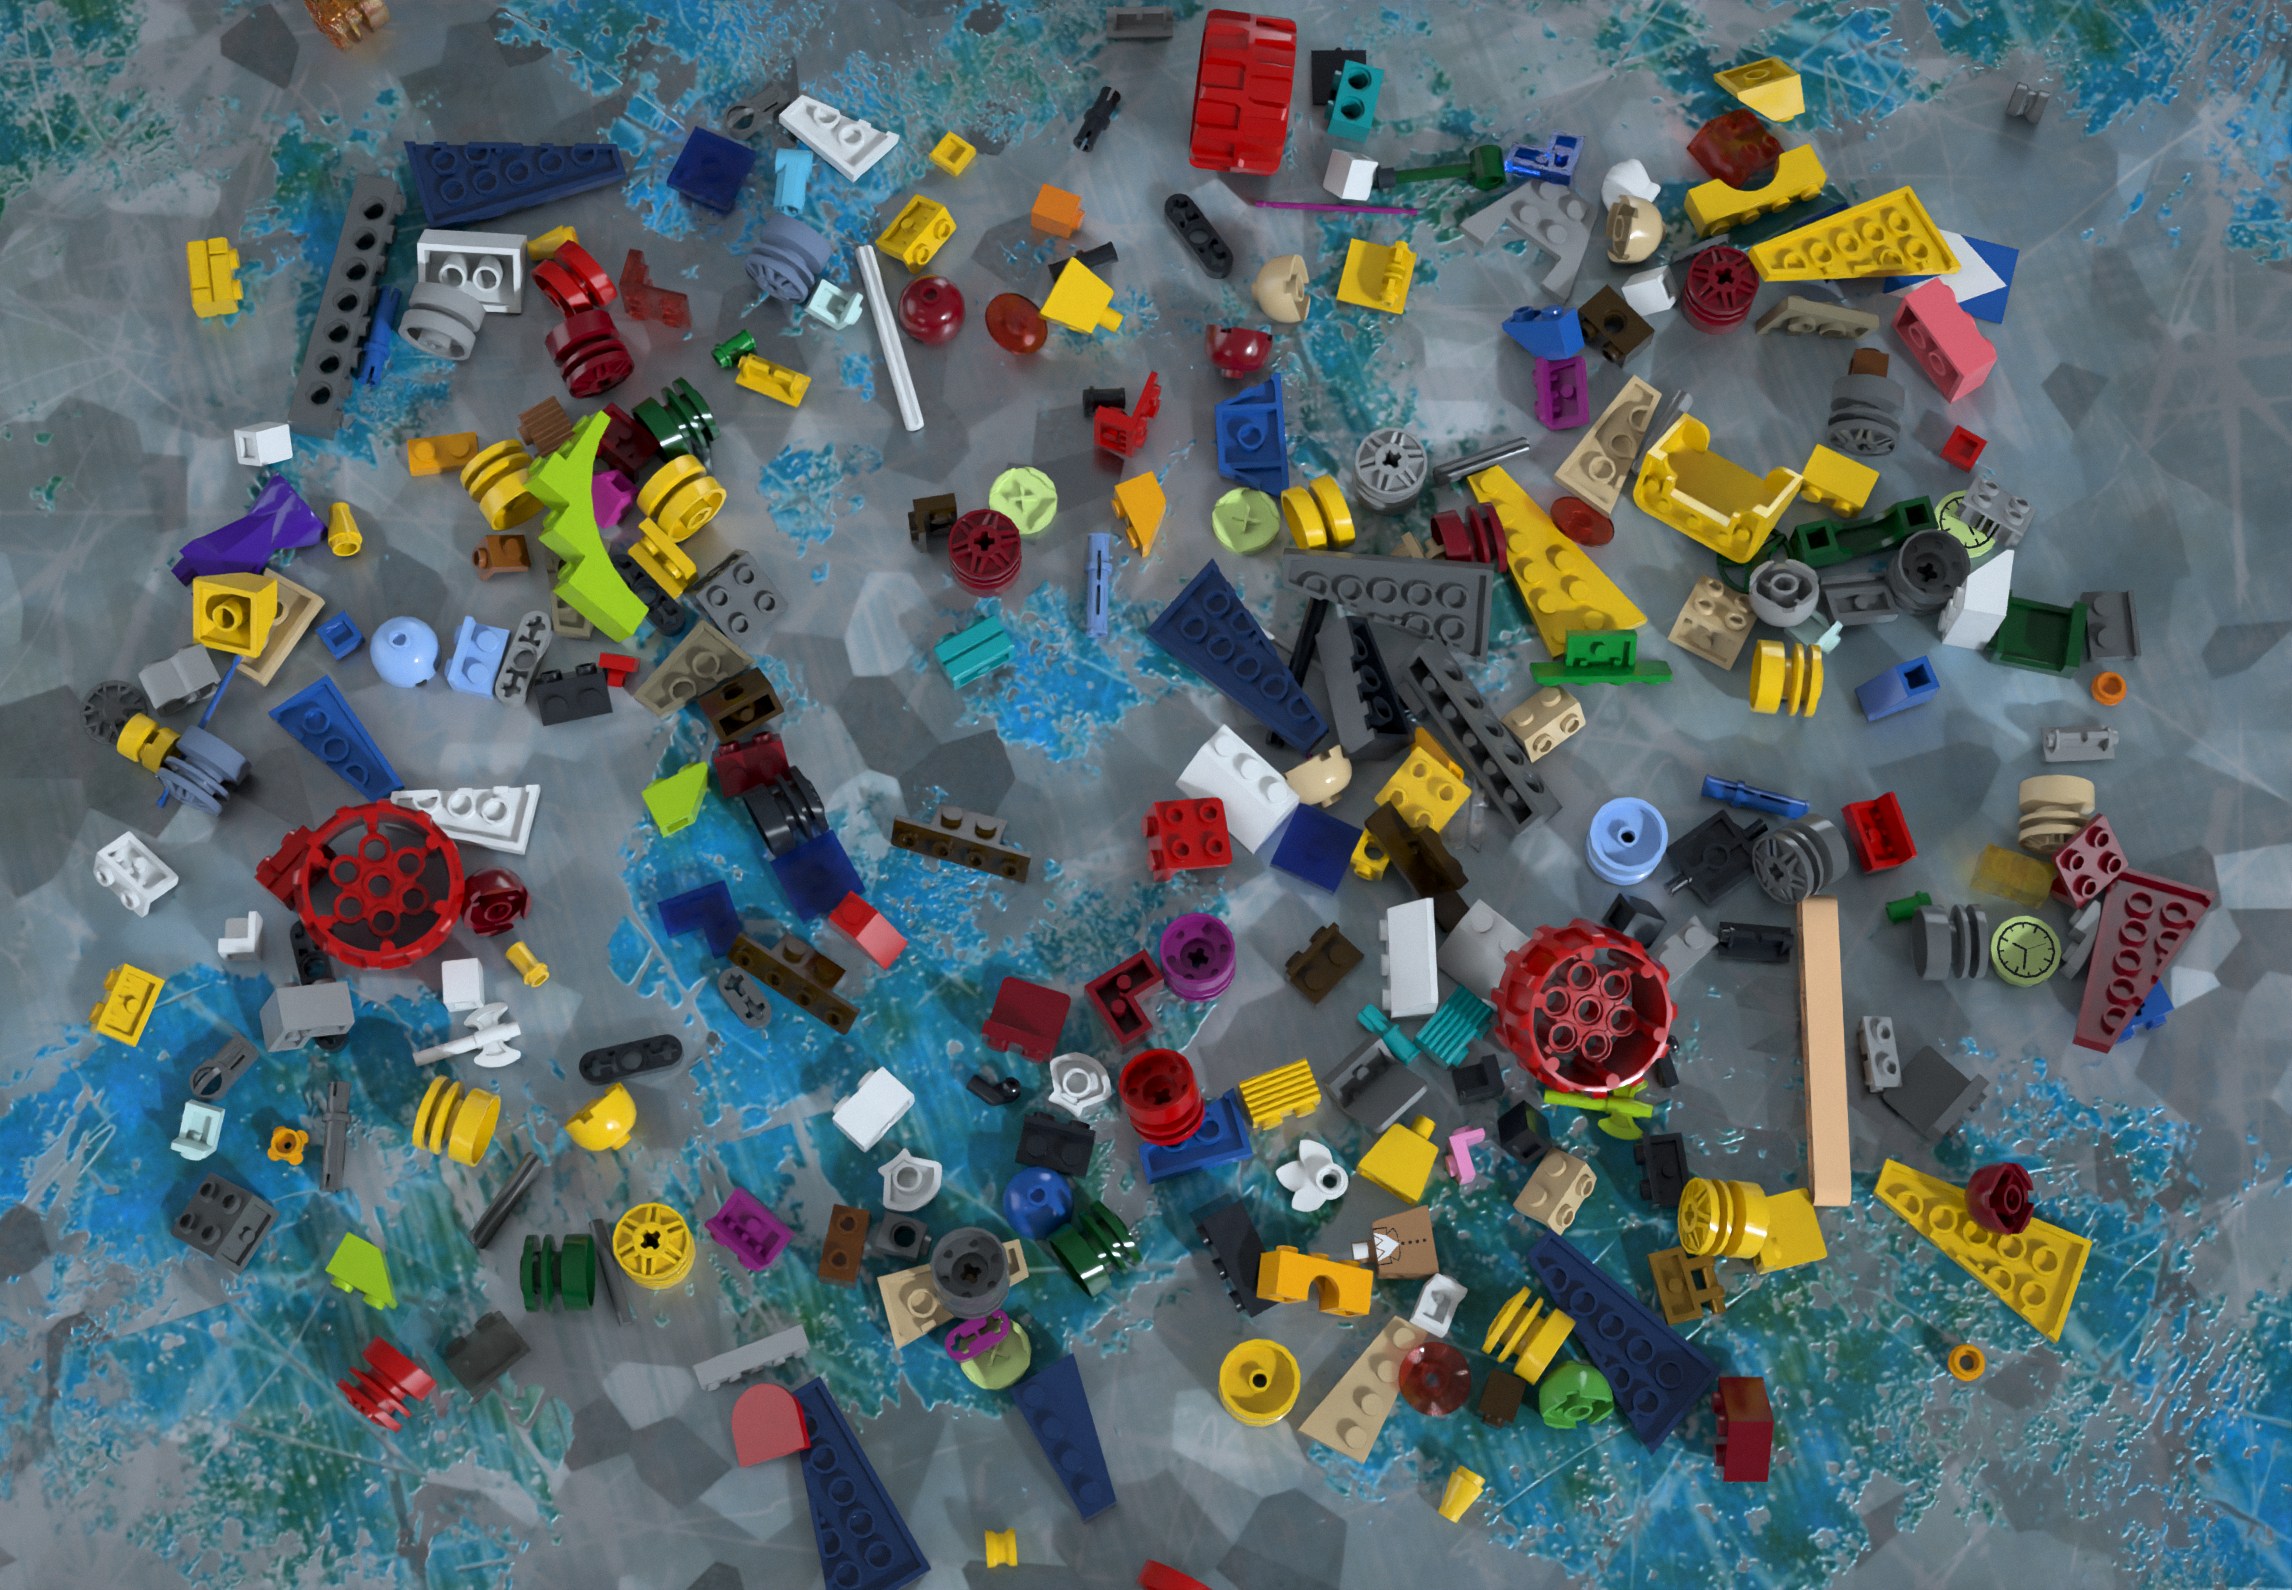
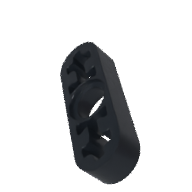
(1197, 220)
(670, 606)
(656, 1046)

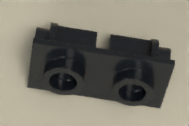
(1755, 942)

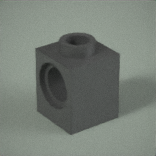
(895, 1224)

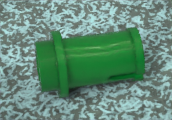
(732, 349)
(1904, 908)

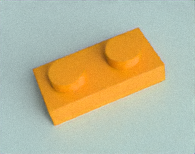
(441, 453)

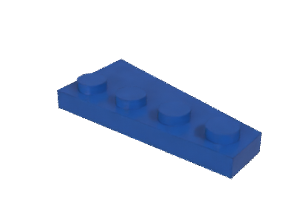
(334, 734)

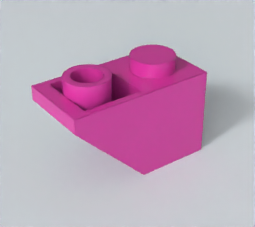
(612, 497)

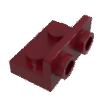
(626, 444)

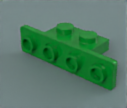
(1600, 658)

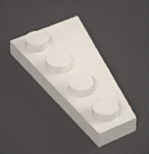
(479, 817)

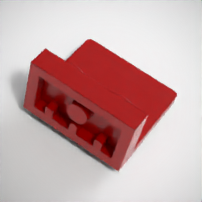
(1124, 433)

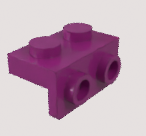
(1561, 392)
(749, 1230)

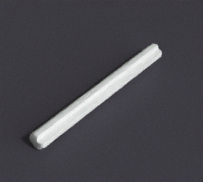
(889, 338)

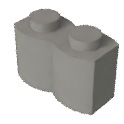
(180, 680)

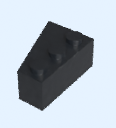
(1236, 1250)

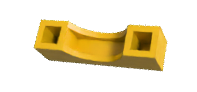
(1718, 207)

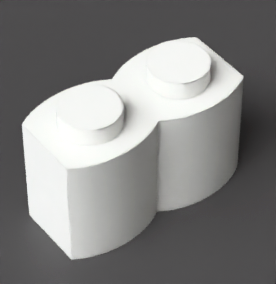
(872, 1109)

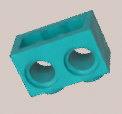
(1355, 101)

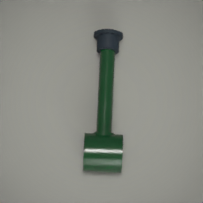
(1485, 169)

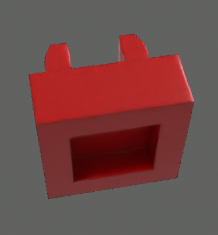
(618, 666)

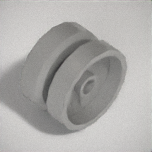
(441, 321)

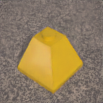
(1766, 87)
(234, 611)

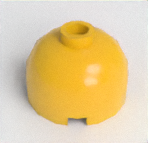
(604, 1120)

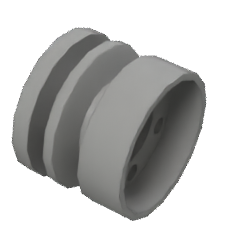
(1381, 487)

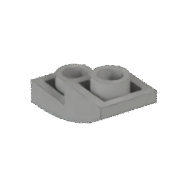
(2083, 934)

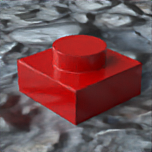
(1963, 449)

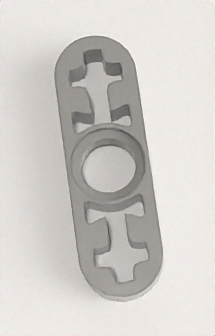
(541, 639)

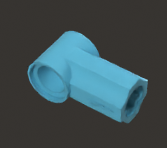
(792, 172)

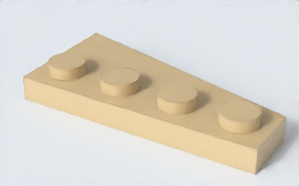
(1607, 451)
(913, 1302)
(1362, 1399)

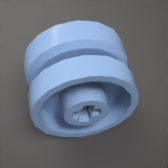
(1635, 823)

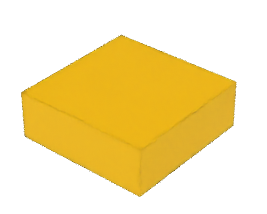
(952, 154)

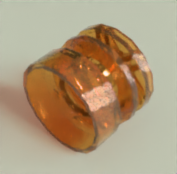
(340, 19)

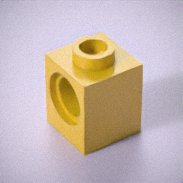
(1363, 865)

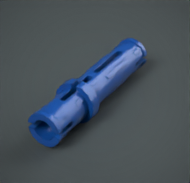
(377, 349)
(1742, 795)

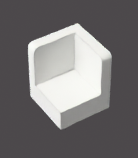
(1350, 174)
(1651, 290)
(263, 443)
(242, 939)
(463, 984)

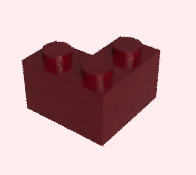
(1117, 998)
(1744, 1429)

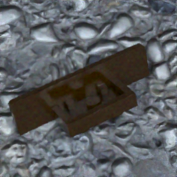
(963, 839)
(1422, 863)
(799, 976)

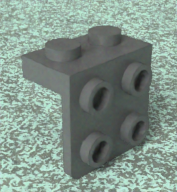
(1374, 1085)
(1935, 1094)

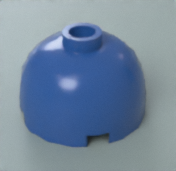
(1037, 1202)

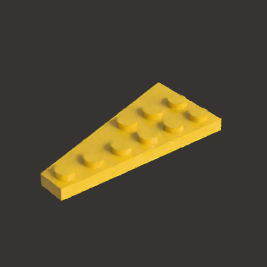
(1868, 240)
(1549, 570)
(2026, 1270)

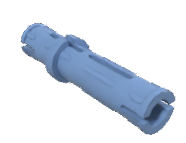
(1097, 548)

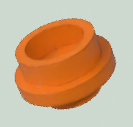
(2108, 688)

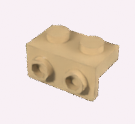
(1544, 721)
(1556, 1190)

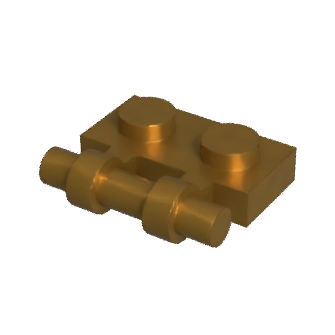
(1676, 1286)

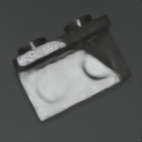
(484, 1352)

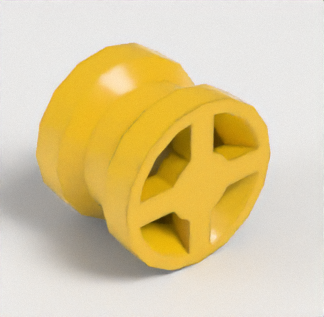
(1001, 1547)

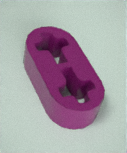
(982, 1343)

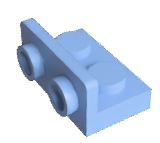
(477, 658)

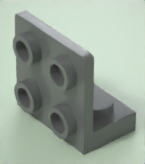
(738, 597)
(225, 1222)

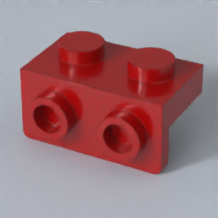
(1879, 833)

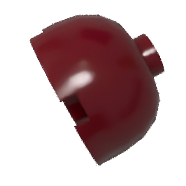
(931, 309)
(1237, 349)
(494, 900)
(1999, 1198)

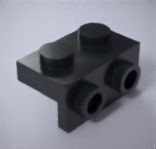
(572, 694)
(1663, 1169)

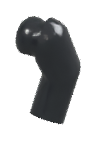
(1665, 1066)

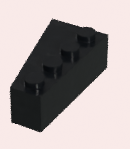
(1361, 692)

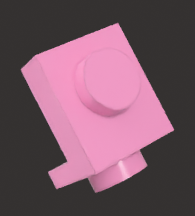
(1459, 1159)

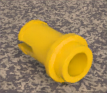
(527, 964)

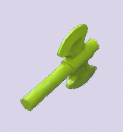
(1620, 1105)

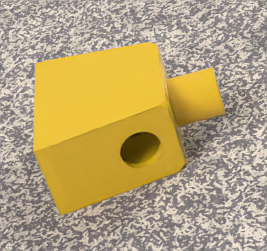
(1080, 301)
(1401, 1160)

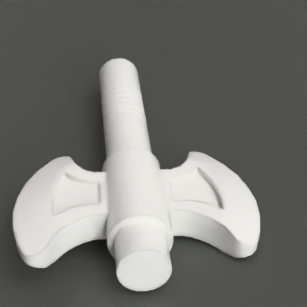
(489, 1038)

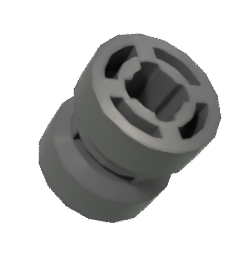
(2035, 106)

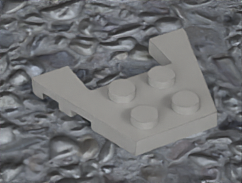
(1547, 217)

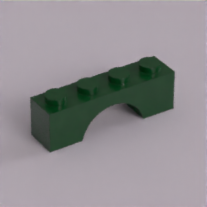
(1832, 542)

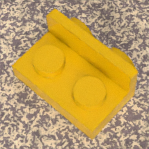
(917, 233)
(663, 559)
(125, 1004)

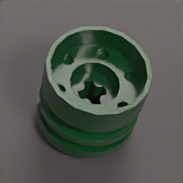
(681, 419)
(1095, 1248)
(556, 1273)

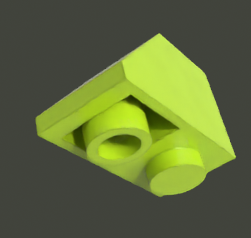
(678, 799)
(365, 1269)

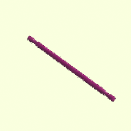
(1333, 207)

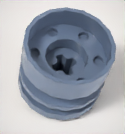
(787, 258)
(203, 770)

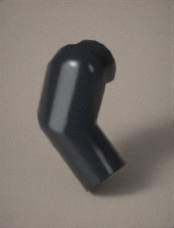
(995, 1094)

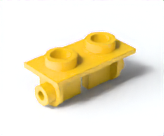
(772, 380)

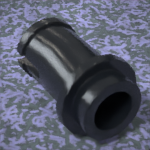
(1104, 397)

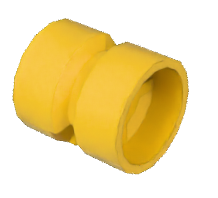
(147, 742)

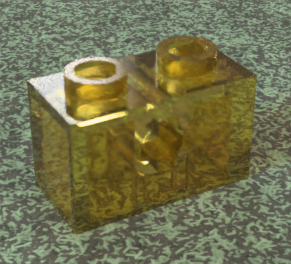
(2013, 876)

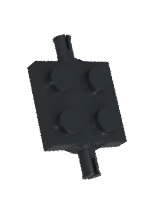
(1714, 857)

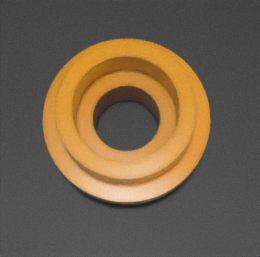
(1974, 1355)

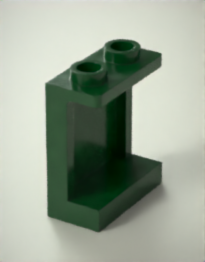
(2040, 637)

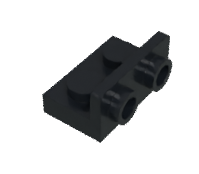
(1056, 1145)

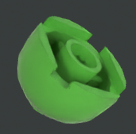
(1574, 1394)

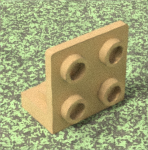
(1714, 622)

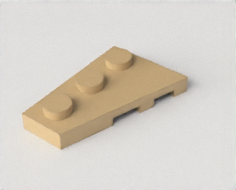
(294, 614)

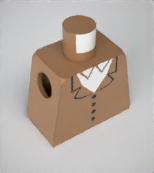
(1400, 1246)

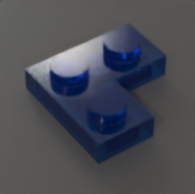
(1553, 164)
(706, 908)

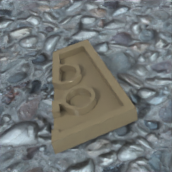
(692, 670)

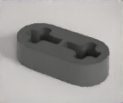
(752, 994)

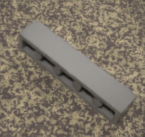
(752, 1358)

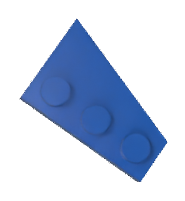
(1216, 1143)

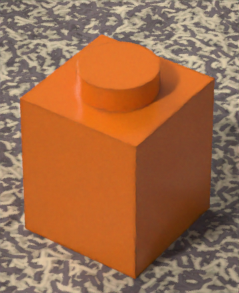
(1057, 211)

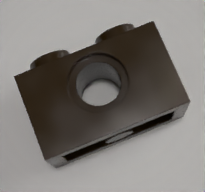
(1610, 309)
(740, 705)

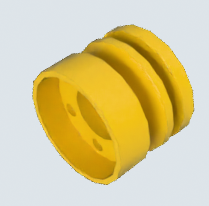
(497, 482)
(1785, 678)
(450, 1119)
(1722, 1218)
(643, 1264)
(1528, 1335)

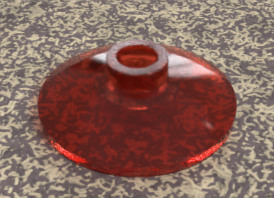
(1015, 324)
(1581, 522)
(1451, 1373)

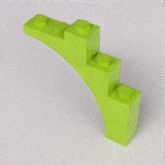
(570, 530)

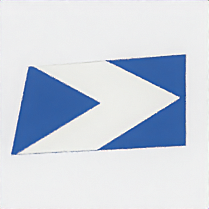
(1979, 285)

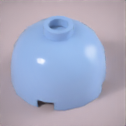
(405, 651)

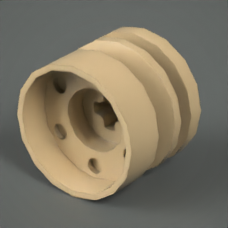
(2054, 810)

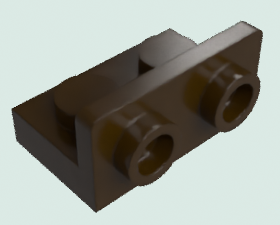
(932, 515)
(1322, 964)

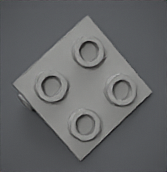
(2009, 511)

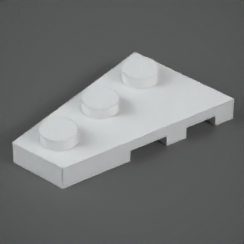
(839, 140)

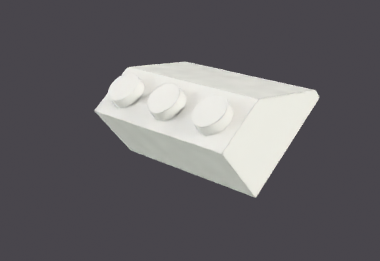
(478, 263)
(1978, 605)
(1250, 788)
(1477, 951)
(1409, 961)

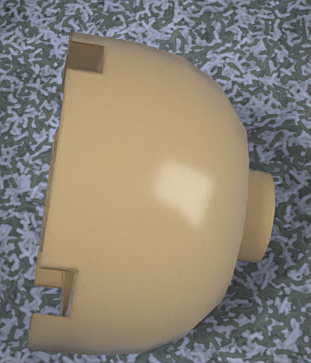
(1635, 229)
(1281, 289)
(1320, 777)

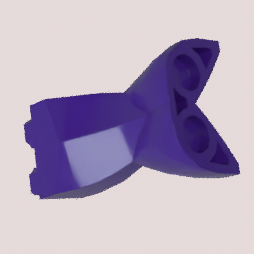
(274, 521)

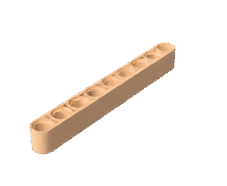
(1823, 1051)

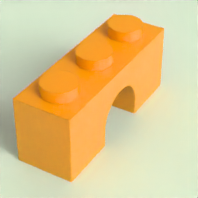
(1341, 1285)

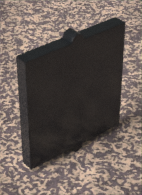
(1324, 65)

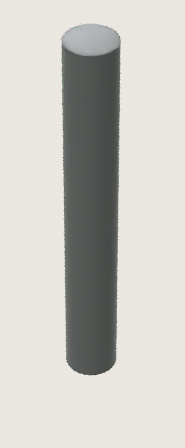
(610, 1272)

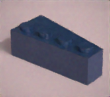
(1064, 1429)

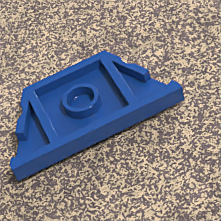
(1253, 438)

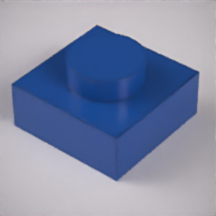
(340, 635)

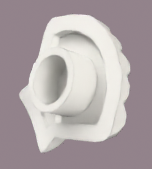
(1627, 179)
(1078, 1082)
(910, 1182)

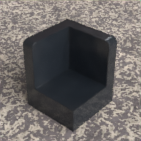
(1635, 919)
(1478, 1081)
(1524, 1133)

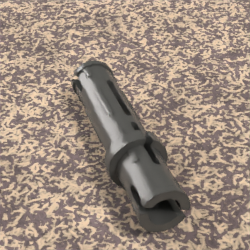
(335, 1136)

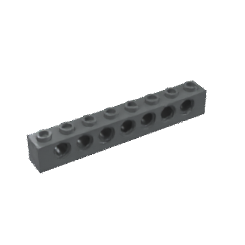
(369, 197)

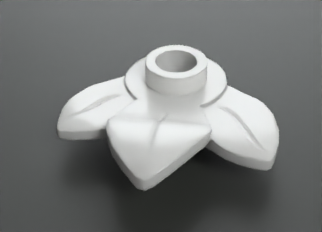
(1307, 1177)

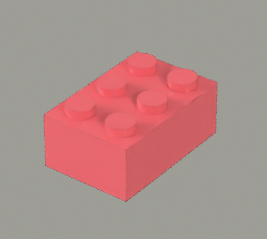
(1944, 339)

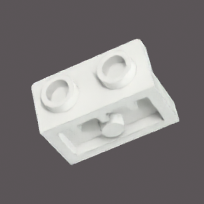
(133, 873)

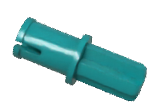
(1390, 1034)

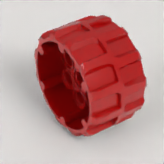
(1242, 92)
(370, 816)
(1641, 1027)

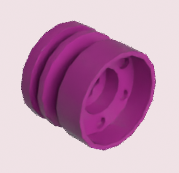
(1195, 938)

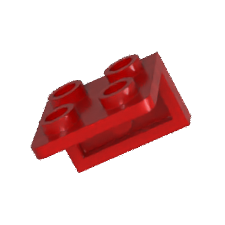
(1186, 836)

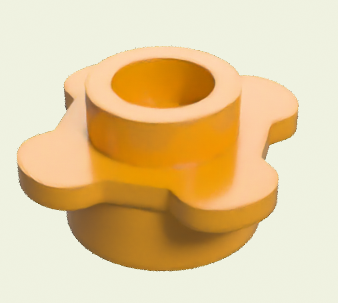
(280, 1137)

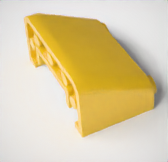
(1709, 494)

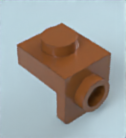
(500, 554)

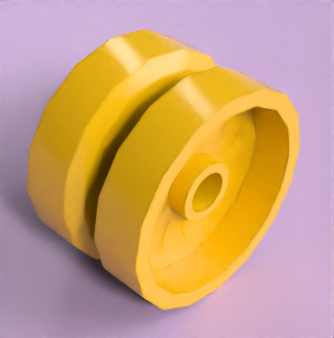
(681, 498)
(1318, 515)
(1252, 1404)

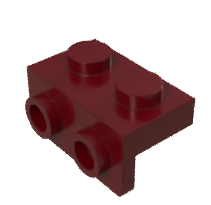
(750, 763)

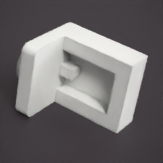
(1437, 1304)

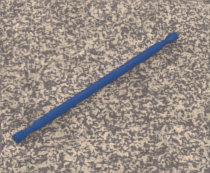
(160, 802)

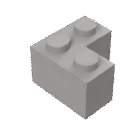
(304, 1012)

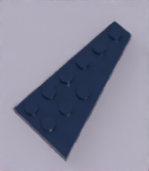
(496, 178)
(1228, 650)
(1645, 1361)
(853, 1517)

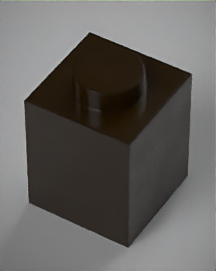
(1500, 1399)

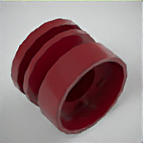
(1718, 307)
(589, 354)
(1476, 540)
(988, 571)

